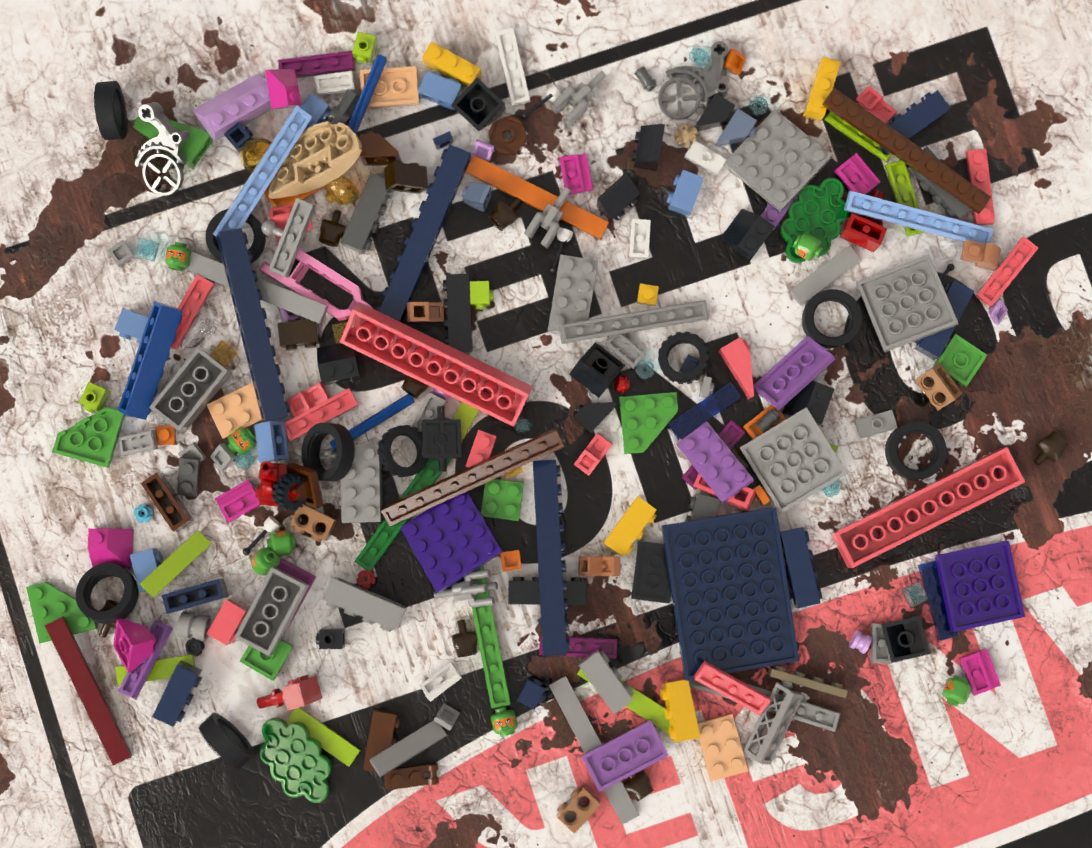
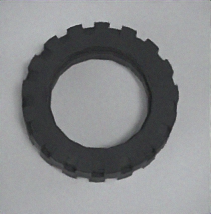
(677, 339)
(386, 456)

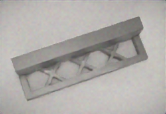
(779, 724)

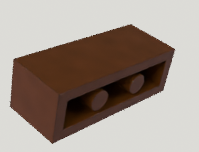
(167, 502)
(380, 735)

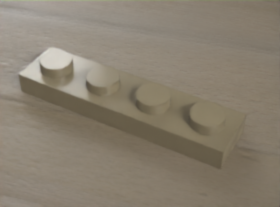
(814, 683)

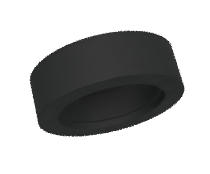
(110, 110)
(258, 242)
(854, 315)
(932, 434)
(344, 450)
(91, 578)
(226, 740)

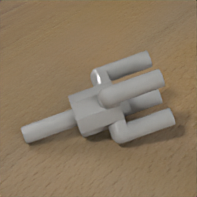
(577, 98)
(548, 219)
(470, 590)

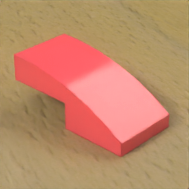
(874, 103)
(308, 399)
(593, 453)

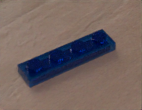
(704, 411)
(933, 590)

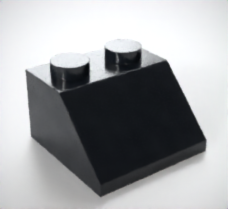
(479, 105)
(648, 147)
(618, 198)
(747, 233)
(337, 364)
(597, 369)
(814, 397)
(906, 638)

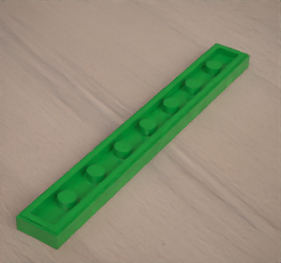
(386, 534)

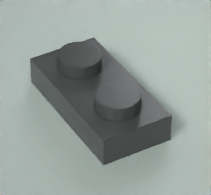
(188, 476)

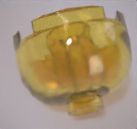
(252, 152)
(342, 191)

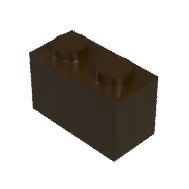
(406, 177)
(299, 333)

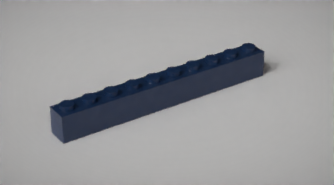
(425, 232)
(252, 325)
(549, 558)

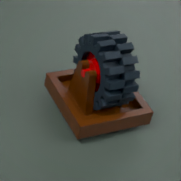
(297, 488)

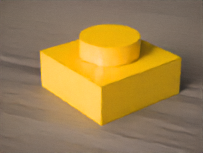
(647, 294)

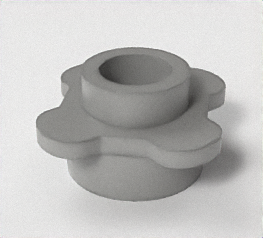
(328, 455)

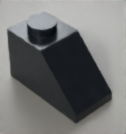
(716, 113)
(592, 414)

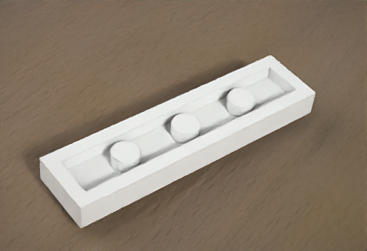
(512, 66)

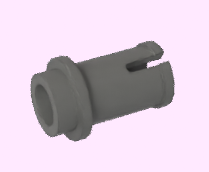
(644, 77)
(768, 420)

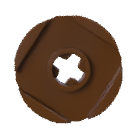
(506, 125)

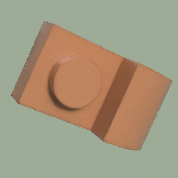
(983, 255)
(425, 312)
(599, 566)

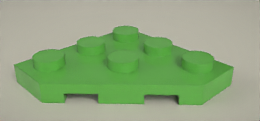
(645, 418)
(91, 438)
(51, 604)

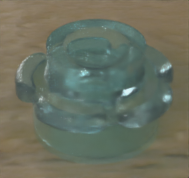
(758, 101)
(648, 365)
(523, 426)
(244, 465)
(830, 492)

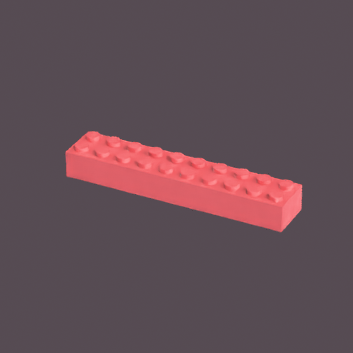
(436, 364)
(927, 507)

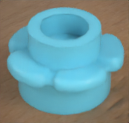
(148, 513)

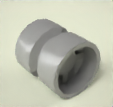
(191, 625)

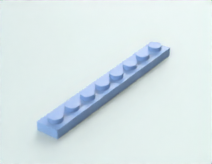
(265, 170)
(916, 218)

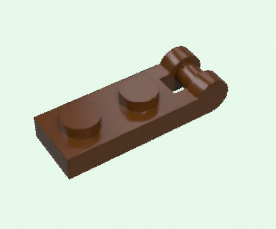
(411, 776)

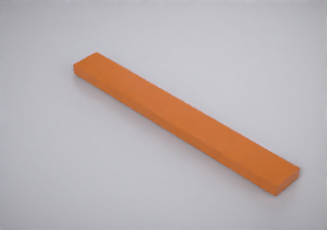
(535, 196)

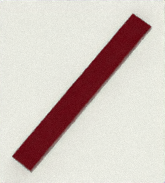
(88, 690)

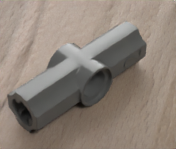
(345, 109)

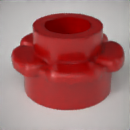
(622, 384)
(366, 574)

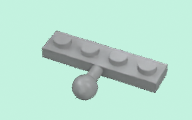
(290, 237)

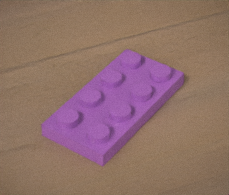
(793, 373)
(715, 462)
(624, 755)

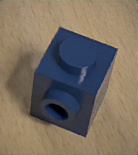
(238, 136)
(532, 693)

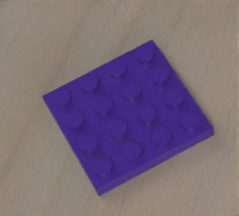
(451, 540)
(979, 586)

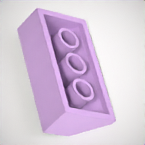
(235, 105)

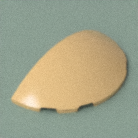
(317, 158)

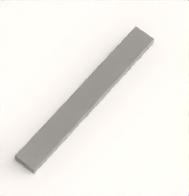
(270, 293)
(633, 322)
(805, 713)
(588, 741)

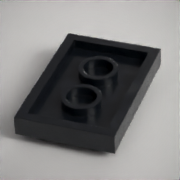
(651, 574)

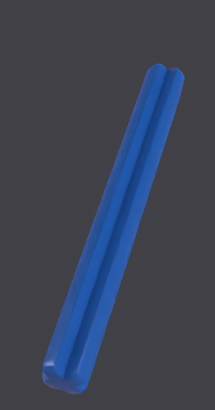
(367, 93)
(379, 417)

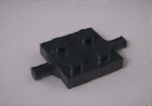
(441, 439)

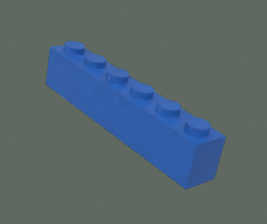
(150, 360)

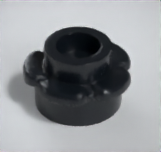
(189, 647)

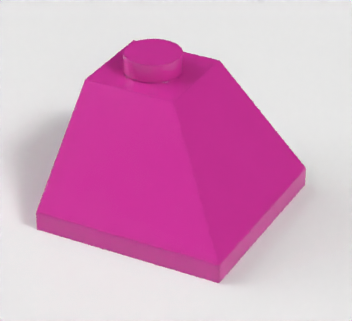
(283, 88)
(110, 546)
(132, 643)

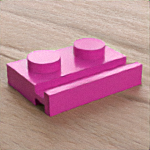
(576, 173)
(857, 175)
(238, 501)
(979, 671)

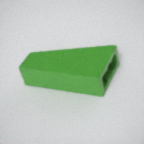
(193, 148)

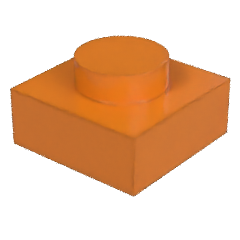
(734, 61)
(165, 435)
(761, 495)
(511, 560)

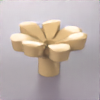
(685, 134)

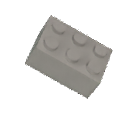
(606, 680)

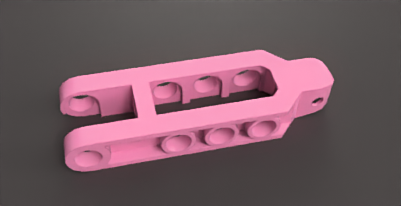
(299, 272)

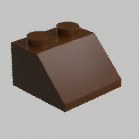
(377, 150)

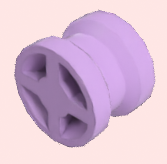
(860, 641)

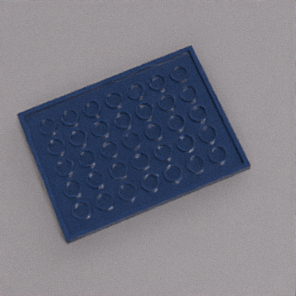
(730, 592)

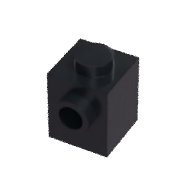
(331, 638)

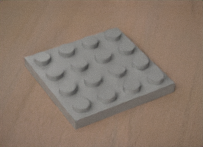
(777, 160)
(907, 303)
(793, 460)

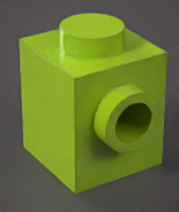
(364, 48)
(480, 294)
(94, 397)

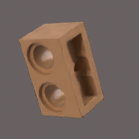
(942, 384)
(315, 518)
(582, 812)

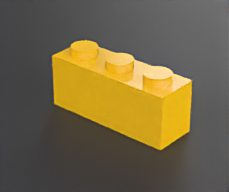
(450, 65)
(821, 88)
(630, 527)
(680, 711)

